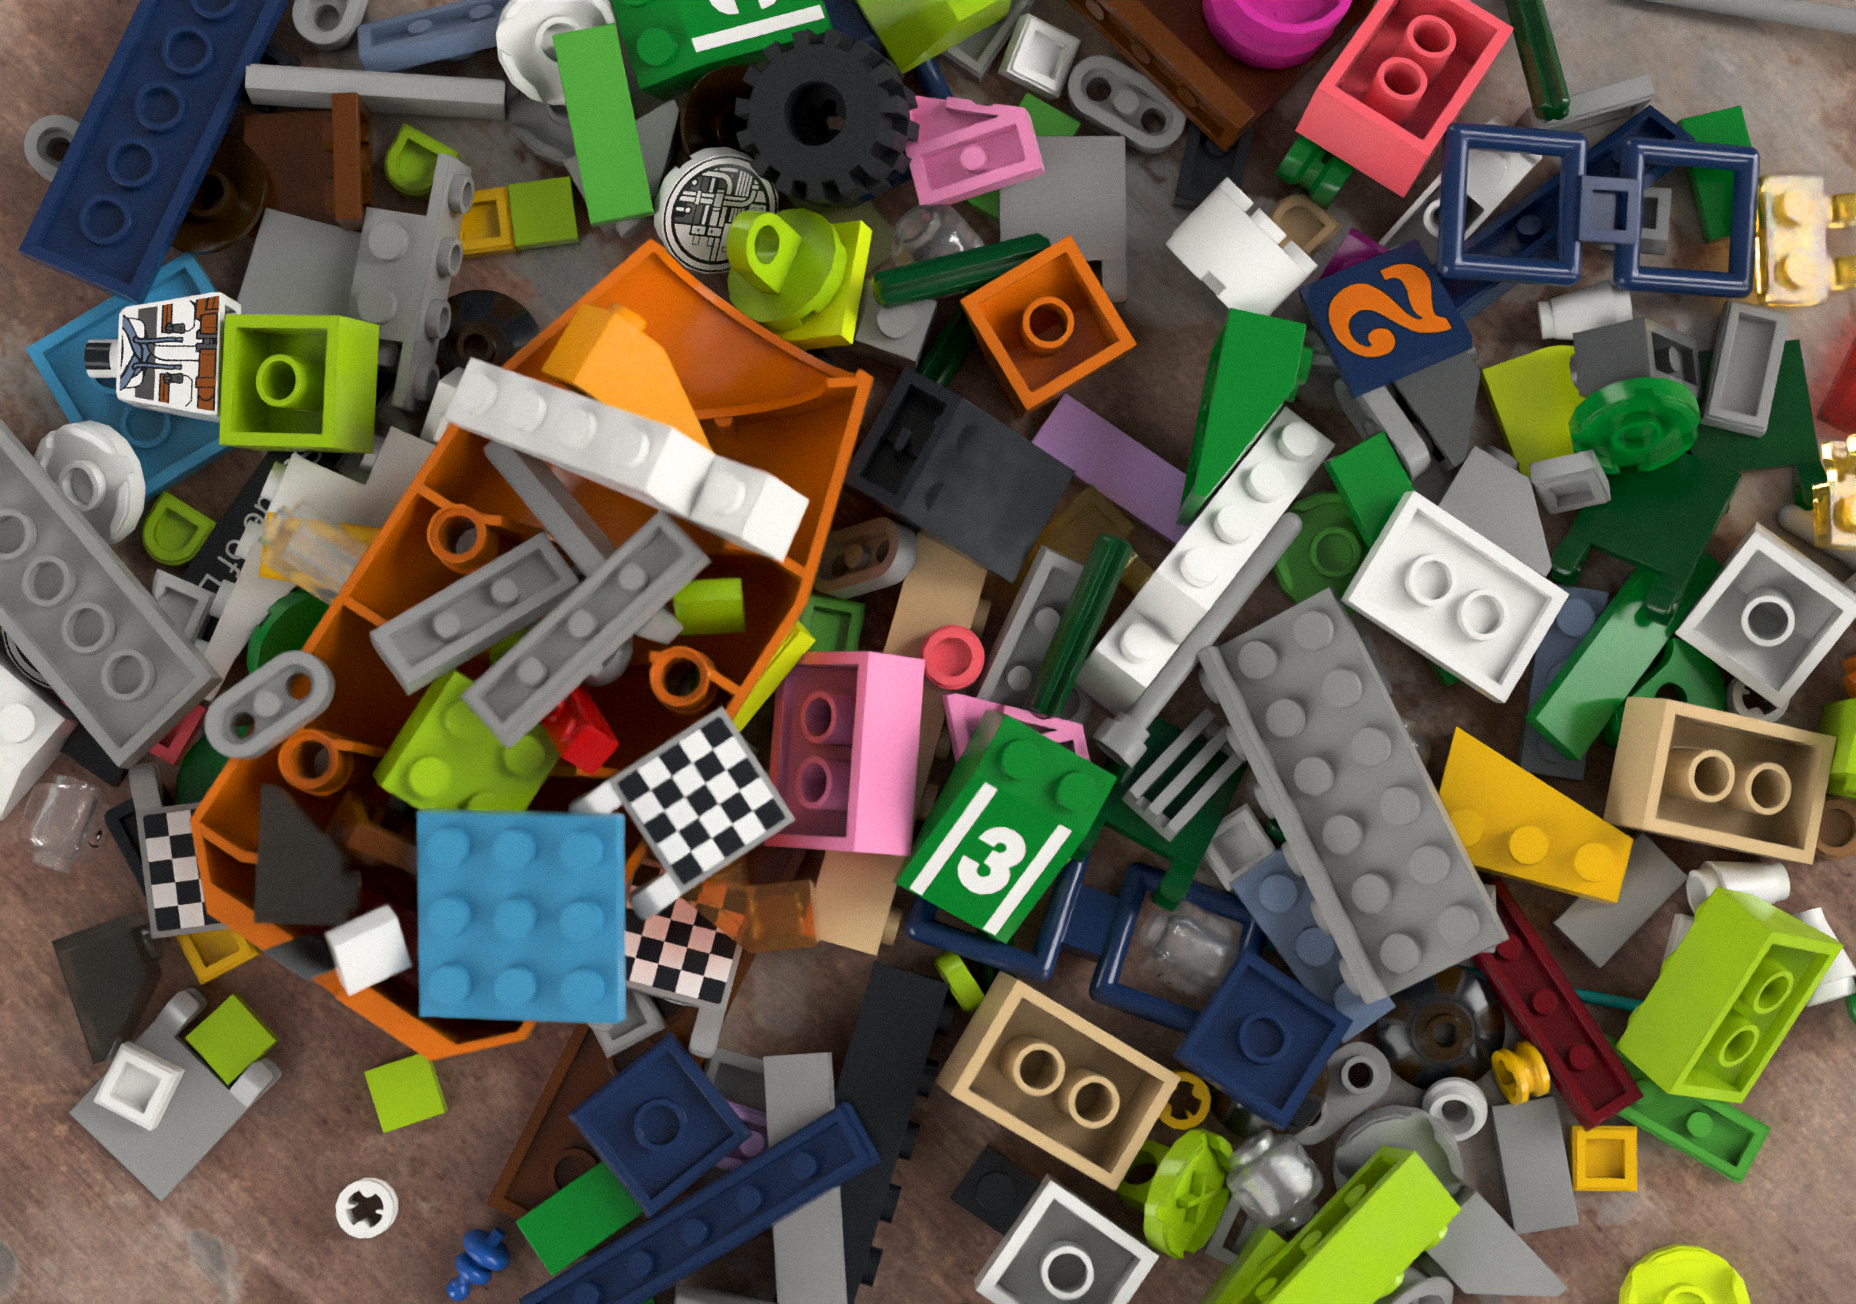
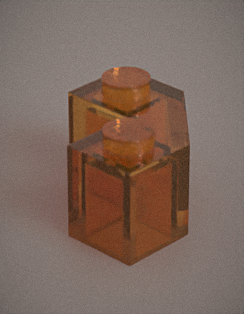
(759, 915)

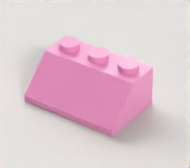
(848, 751)

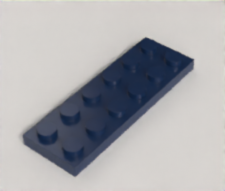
(148, 141)

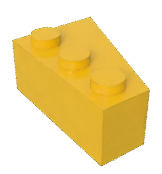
(1527, 828)

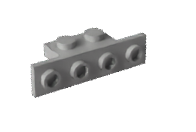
(406, 279)

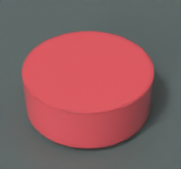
(952, 657)

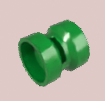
(1314, 170)

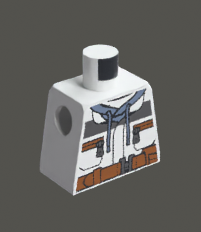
(167, 355)

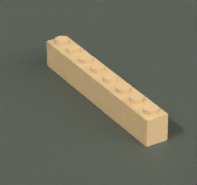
(859, 888)

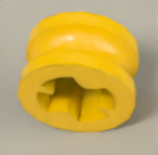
(1520, 1072)
(1199, 1091)

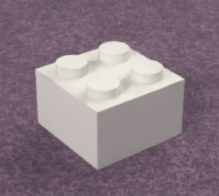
(1065, 1254)

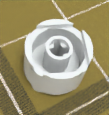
(1239, 252)

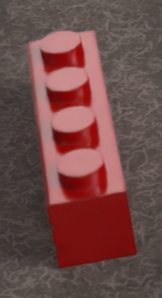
(580, 731)

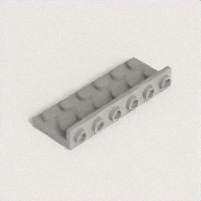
(1350, 798)

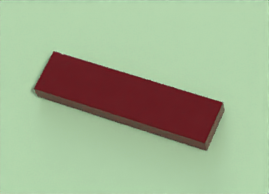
(1555, 1019)

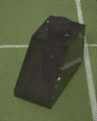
(299, 867)
(110, 979)

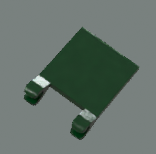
(1788, 437)
(1654, 522)
(1192, 841)

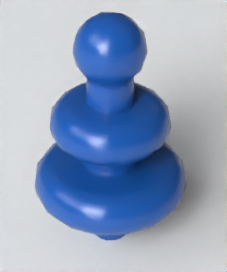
(475, 1266)

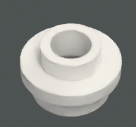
(1462, 1123)

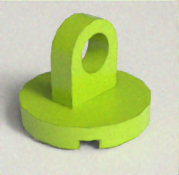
(783, 265)
(1184, 1195)

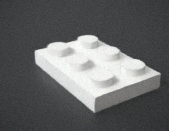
(1454, 597)

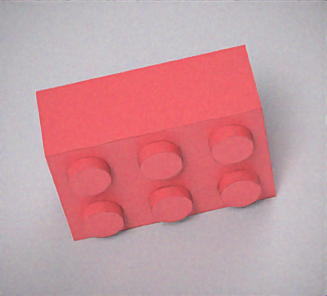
(1402, 85)

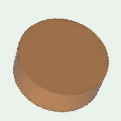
(1837, 829)

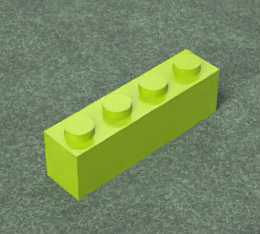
(1360, 1236)

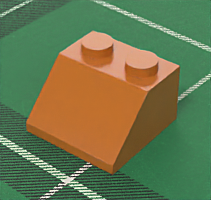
(1046, 326)

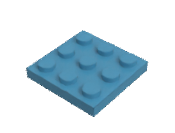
(164, 443)
(521, 915)

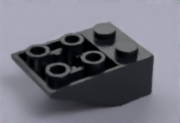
(957, 475)

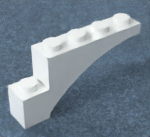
(629, 456)
(1203, 562)
(246, 602)

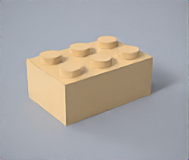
(1719, 779)
(1057, 1080)

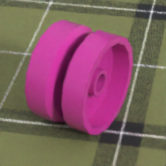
(1273, 31)

